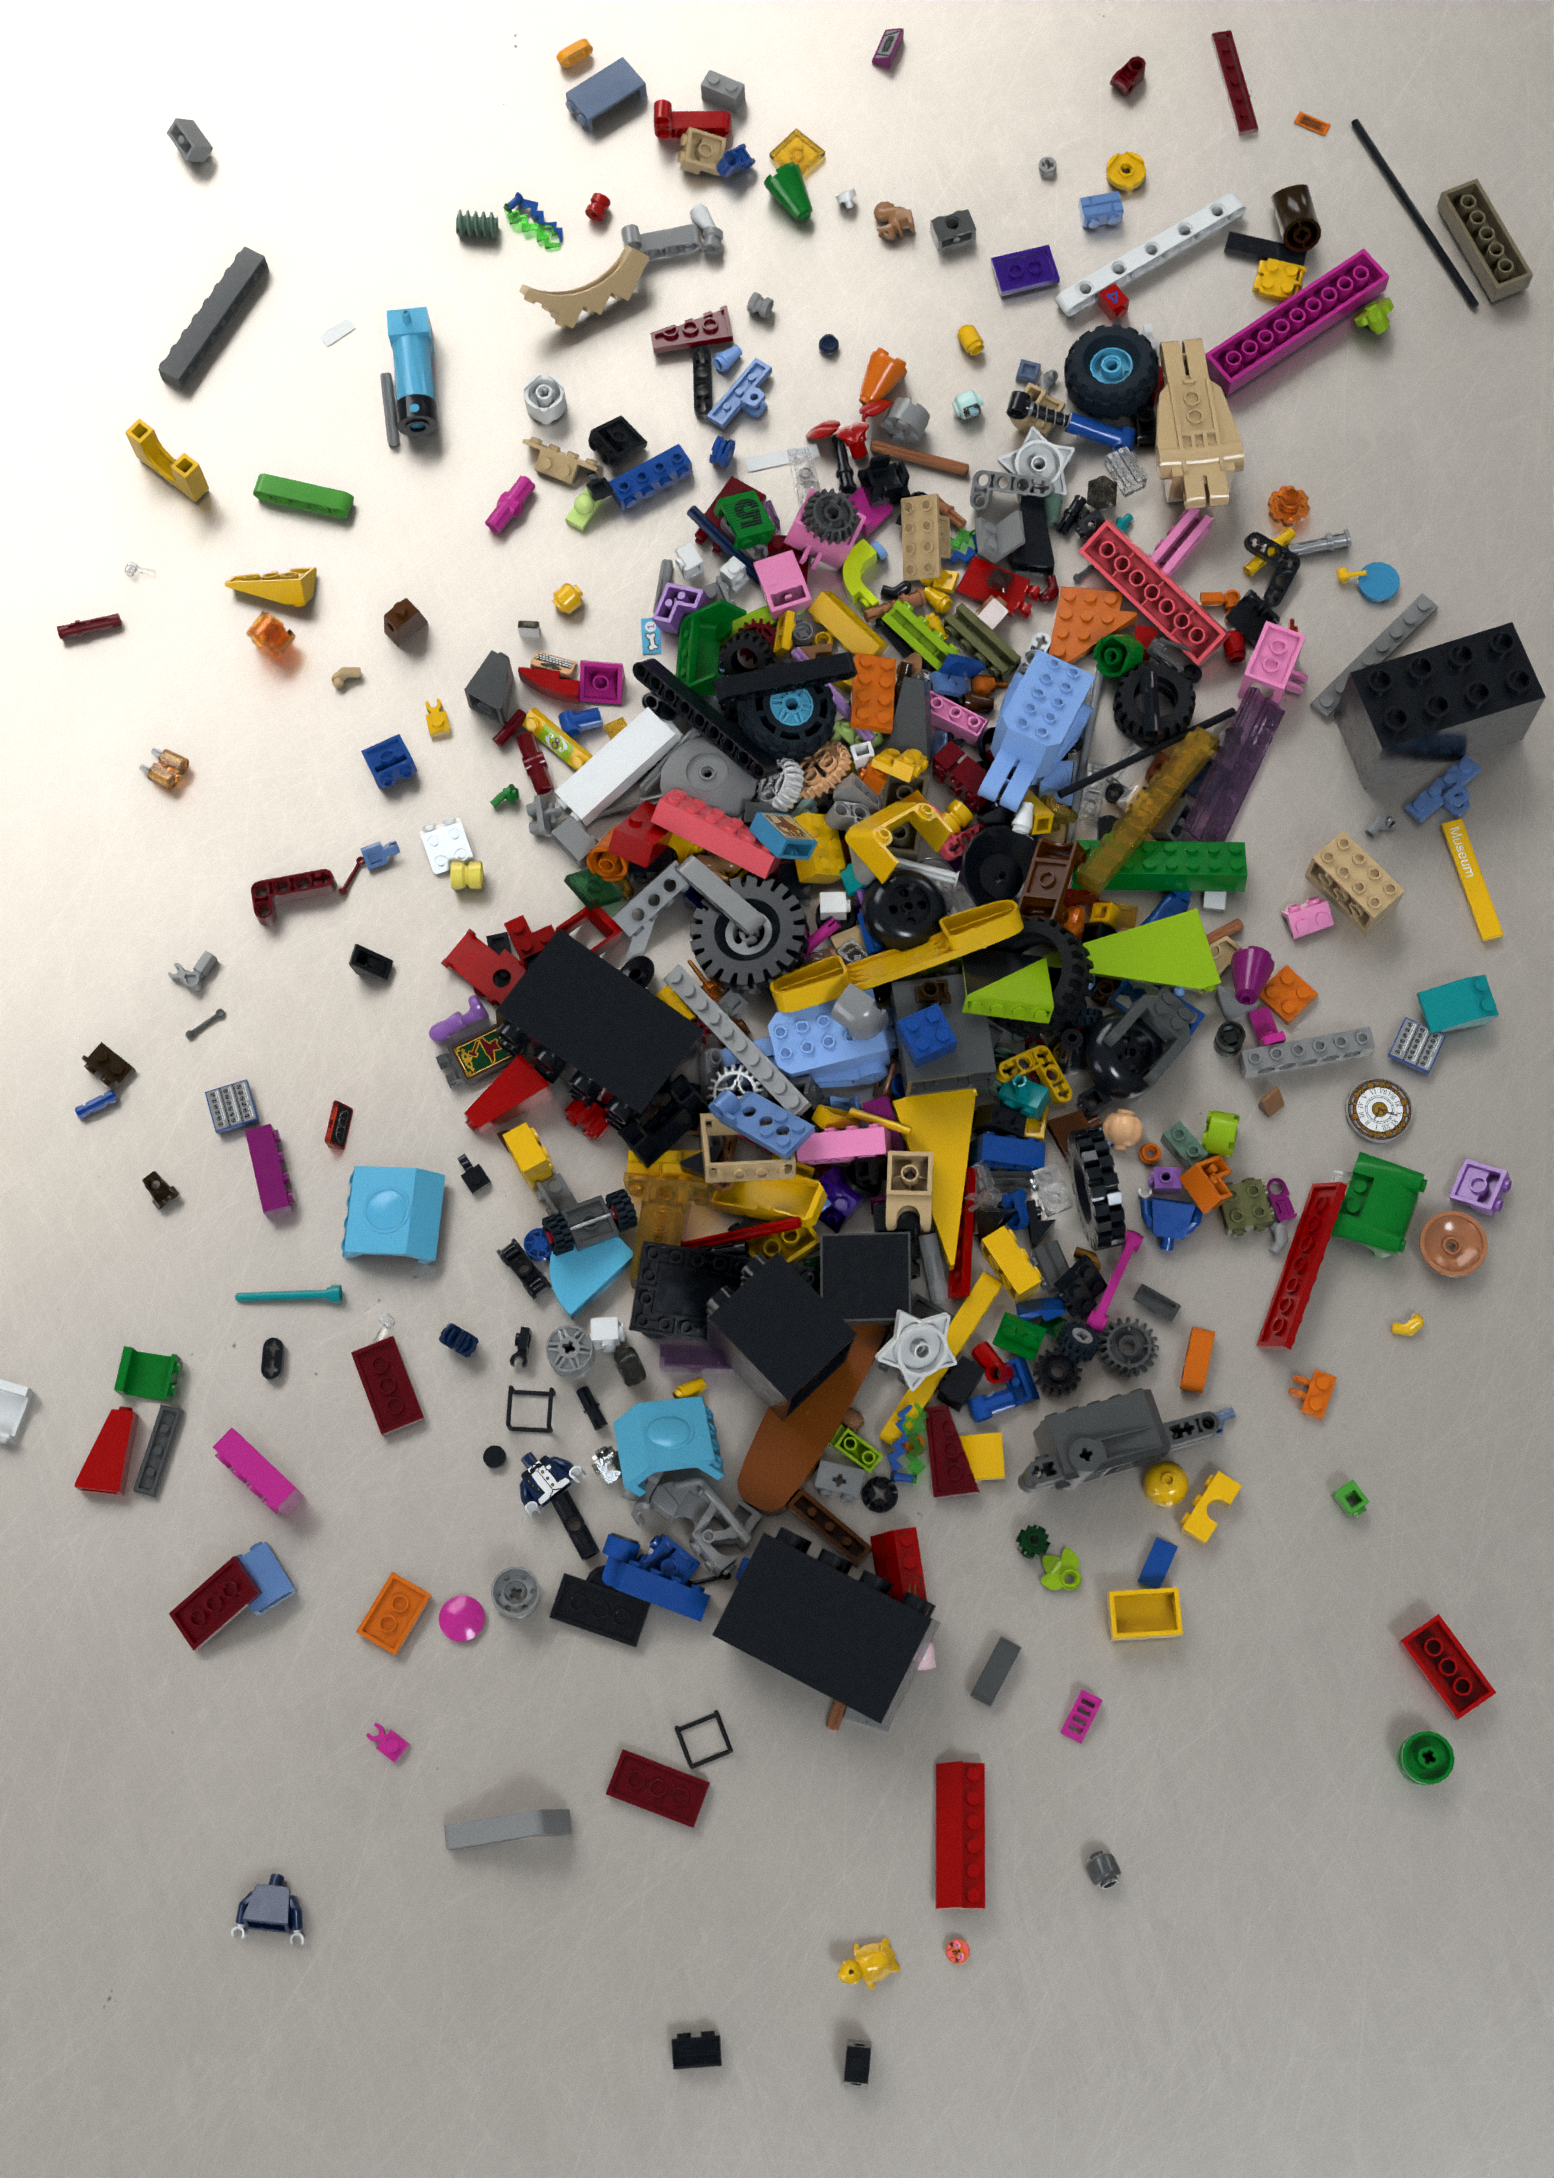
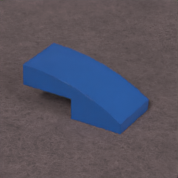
(1047, 1307)
(1157, 1563)

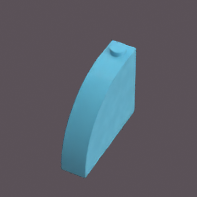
(585, 1274)

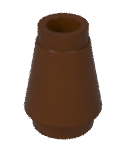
(977, 702)

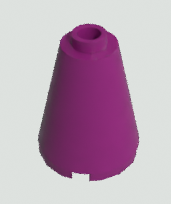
(1250, 973)

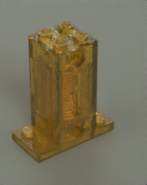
(659, 1218)

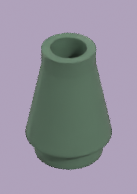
(1052, 508)

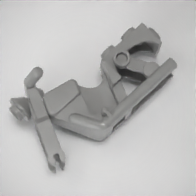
(699, 1503)

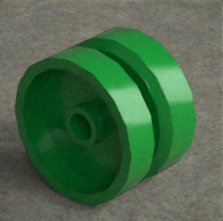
(1439, 1756)

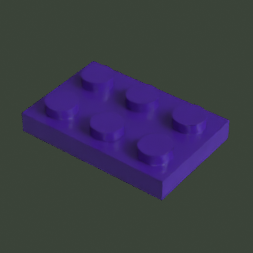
(1025, 270)

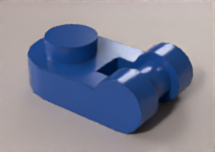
(1021, 1218)

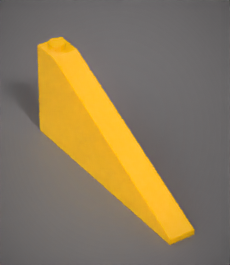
(943, 1127)

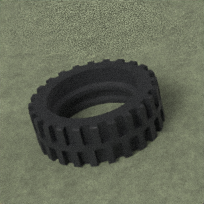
(1074, 977)

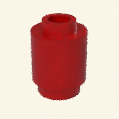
(1235, 647)

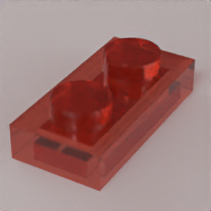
(1079, 897)

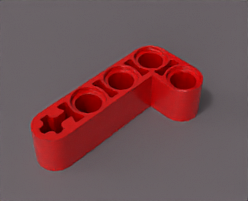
(673, 124)

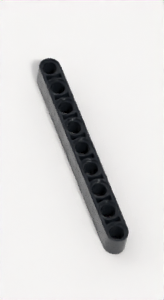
(704, 718)

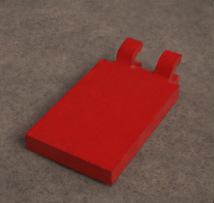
(974, 587)

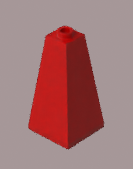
(510, 1095)

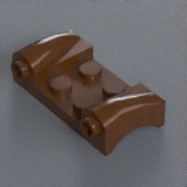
(1049, 880)

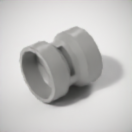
(712, 243)
(760, 305)
(802, 630)

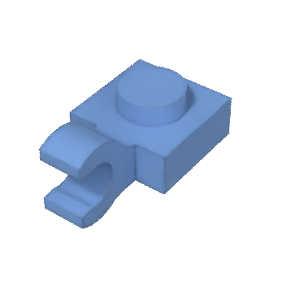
(376, 855)

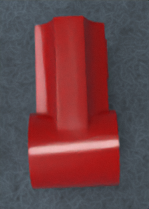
(991, 1362)

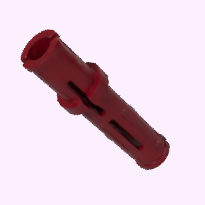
(82, 627)

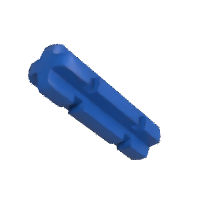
(96, 1104)

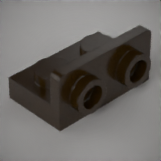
(108, 1065)

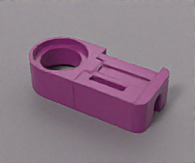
(1281, 1202)

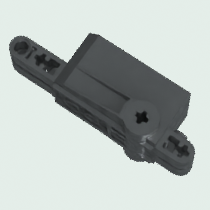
(1108, 1440)

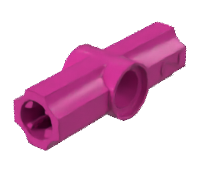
(510, 504)

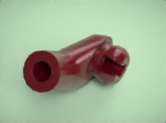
(1051, 591)

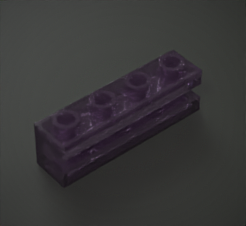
(692, 1360)

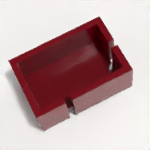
(961, 779)

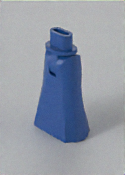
(1172, 904)

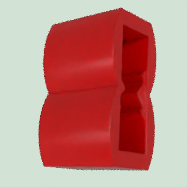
(589, 1120)

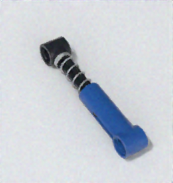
(1115, 437)

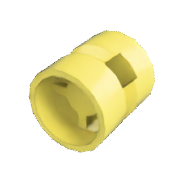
(467, 875)

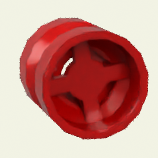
(597, 208)

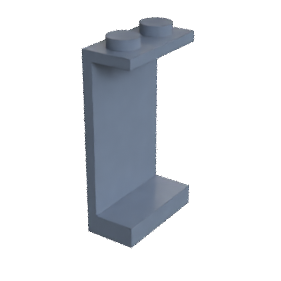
(604, 91)

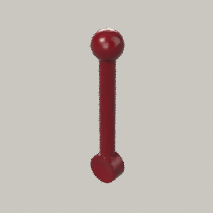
(360, 862)

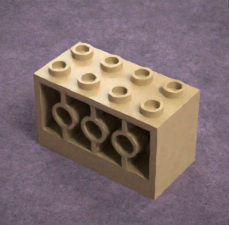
(1354, 883)

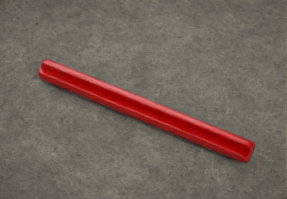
(746, 1233)

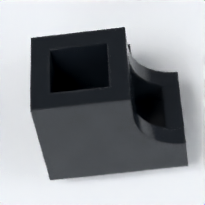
(995, 815)

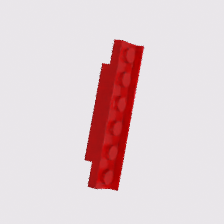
(960, 1835)

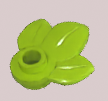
(1059, 1568)

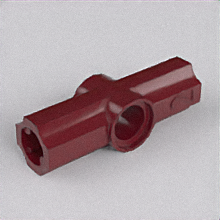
(535, 763)

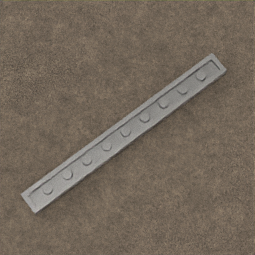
(737, 1041)

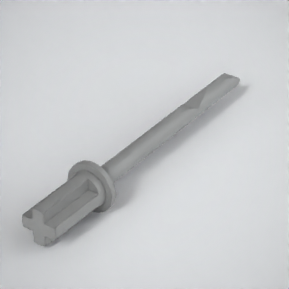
(654, 799)

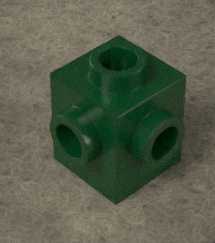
(1033, 1550)

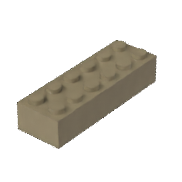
(1484, 240)

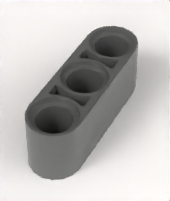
(995, 1671)

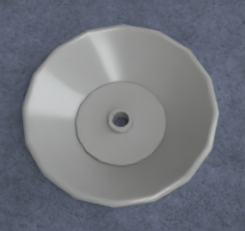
(725, 789)

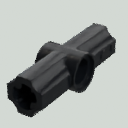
(582, 1537)

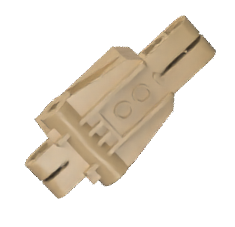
(1194, 430)

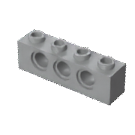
(640, 900)

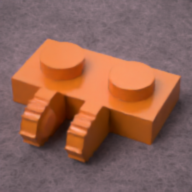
(1317, 1394)

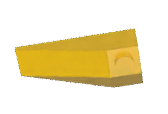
(286, 588)

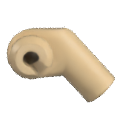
(343, 673)

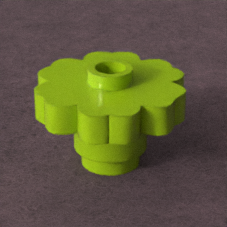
(1375, 316)

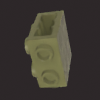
(1246, 1208)

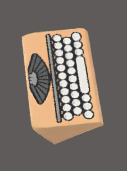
(550, 662)

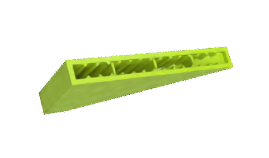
(1158, 953)

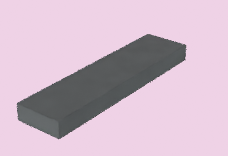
(158, 1451)

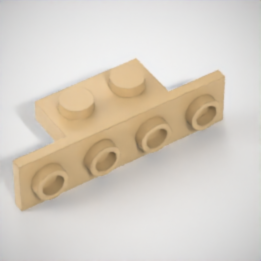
(557, 463)

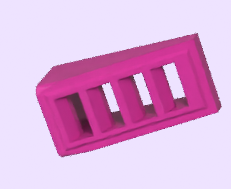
(1090, 1698)

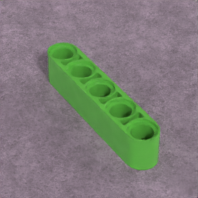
(303, 495)

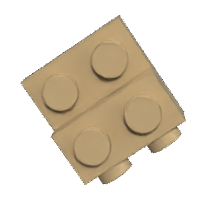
(700, 151)

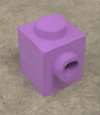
(1165, 1180)

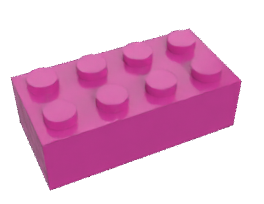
(254, 1468)

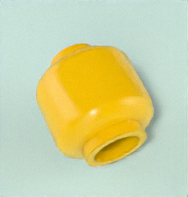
(567, 598)

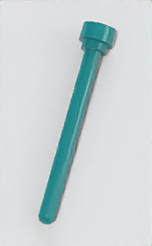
(332, 1294)

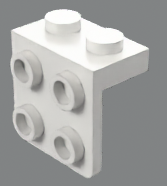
(446, 844)

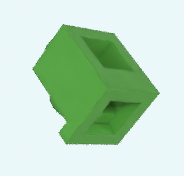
(1352, 1491)

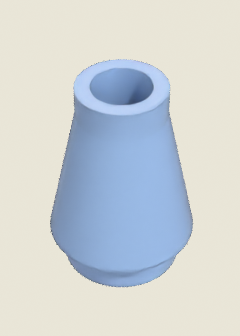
(724, 360)

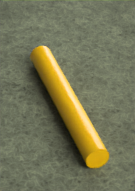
(898, 1127)

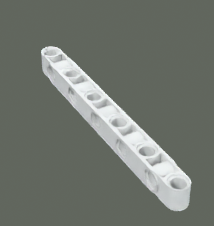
(1162, 246)

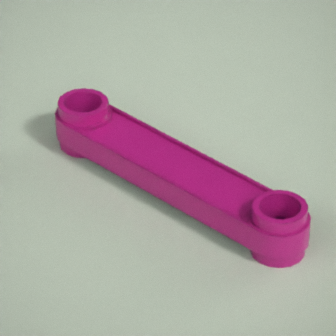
(1098, 1318)

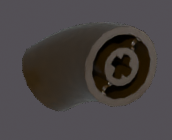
(1296, 217)

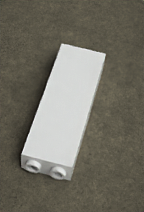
(616, 767)

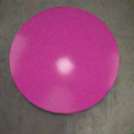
(461, 1618)

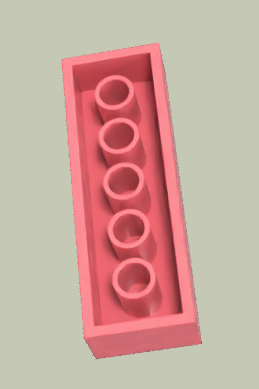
(714, 832)

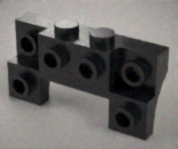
(667, 1125)

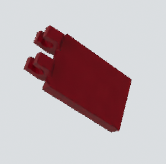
(731, 488)

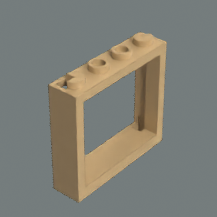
(743, 1169)

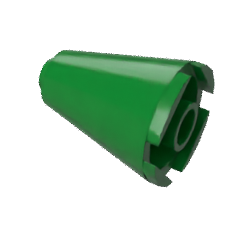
(790, 191)

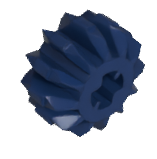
(458, 1340)

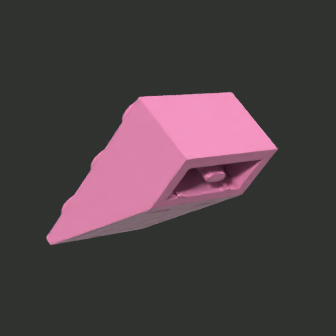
(782, 584)

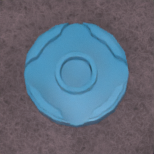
(1379, 583)

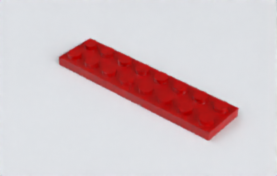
(1301, 1266)

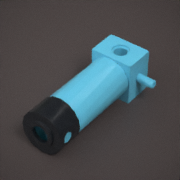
(414, 385)

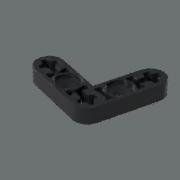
(1281, 567)

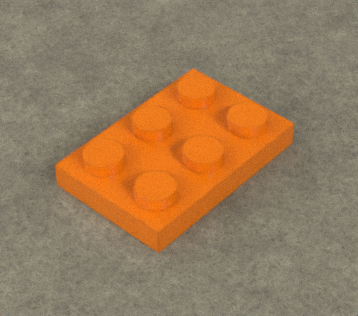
(394, 1613)

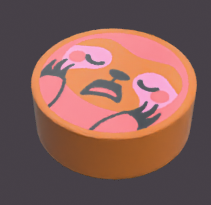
(957, 1951)

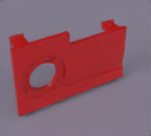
(479, 965)

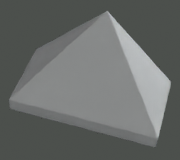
(1230, 1006)

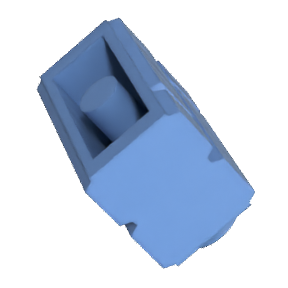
(1100, 209)

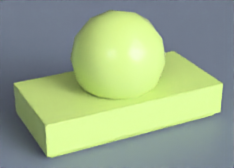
(583, 510)

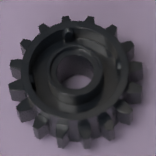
(1049, 1381)

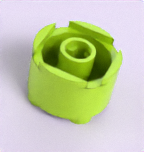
(1221, 1133)

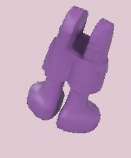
(456, 1022)

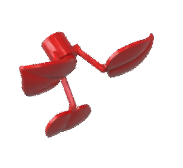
(853, 434)

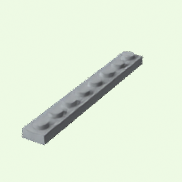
(1377, 651)

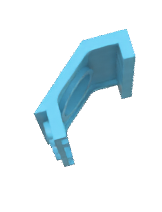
(393, 1212)
(666, 1438)

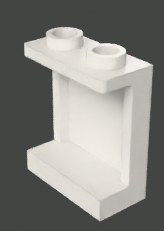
(13, 1408)

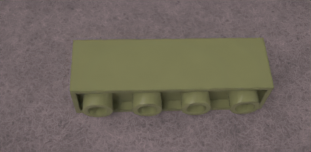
(981, 642)

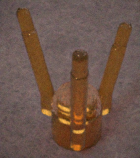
(710, 988)

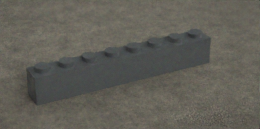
(212, 318)

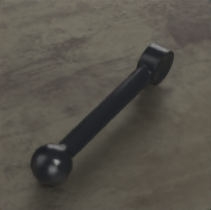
(689, 1583)

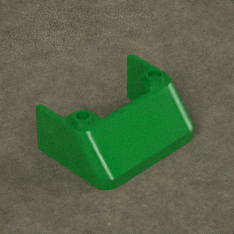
(700, 644)

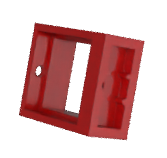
(601, 921)

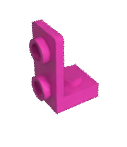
(1265, 1027)

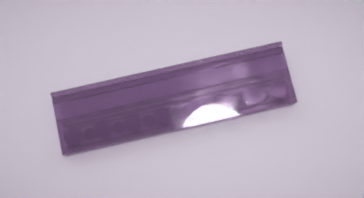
(1234, 768)

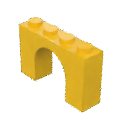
(181, 473)

